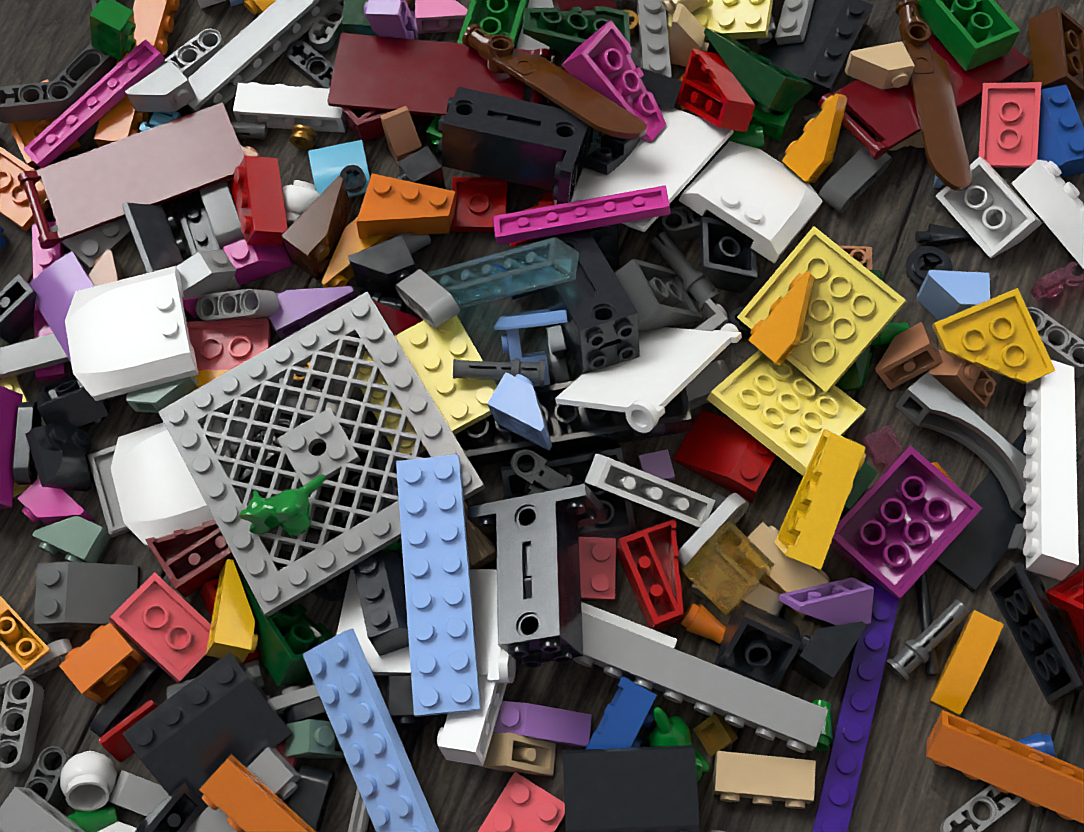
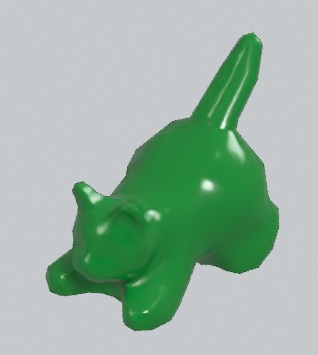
(286, 509)
(674, 733)

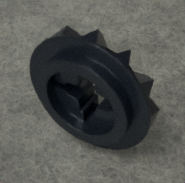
(926, 254)

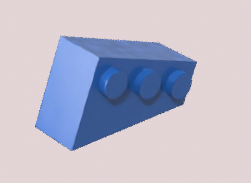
(625, 717)

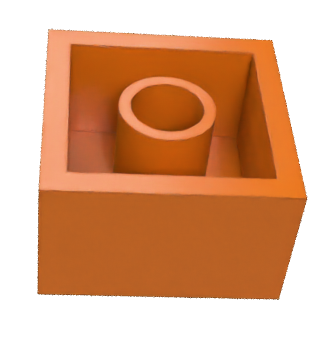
(102, 663)

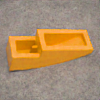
(966, 662)

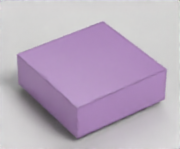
(657, 464)

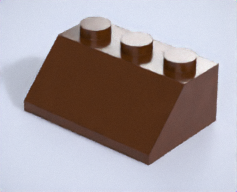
(1057, 51)

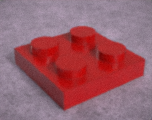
(478, 202)

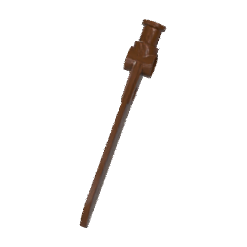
(555, 84)
(934, 101)

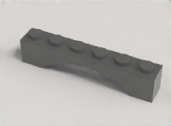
(938, 409)

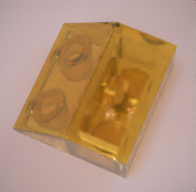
(728, 567)

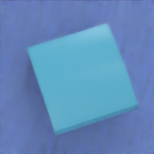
(329, 162)

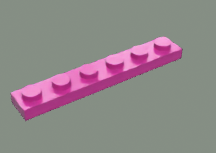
(93, 104)
(581, 215)
(41, 260)

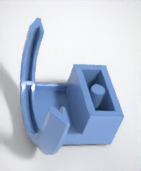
(511, 338)

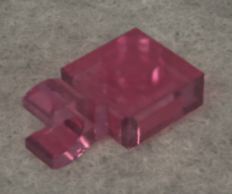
(1052, 283)

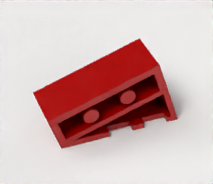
(715, 92)
(259, 200)
(653, 573)

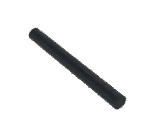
(926, 620)

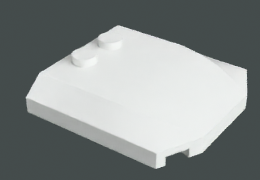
(754, 197)
(130, 334)
(155, 484)

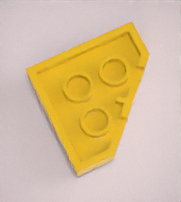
(997, 337)

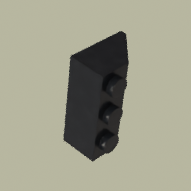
(155, 236)
(383, 600)

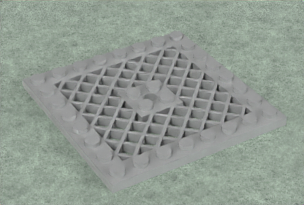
(184, 418)

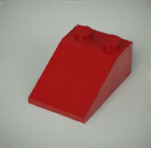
(726, 455)

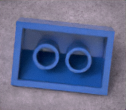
(1060, 131)

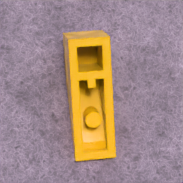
(232, 617)

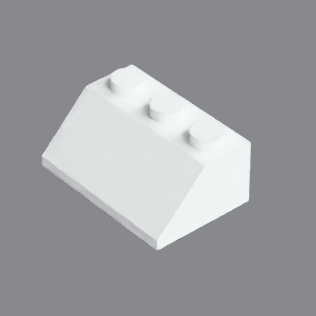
(990, 210)

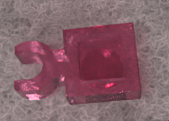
(883, 446)

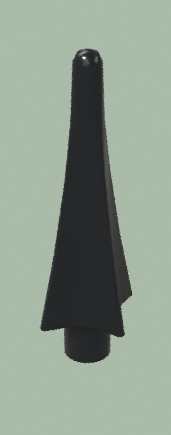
(941, 235)

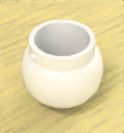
(298, 199)
(88, 780)

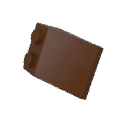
(318, 230)

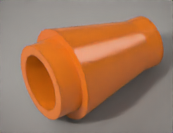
(703, 623)

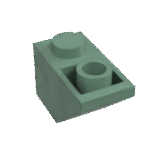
(160, 396)
(75, 538)
(313, 740)

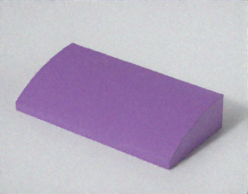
(55, 293)

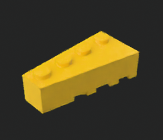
(820, 499)

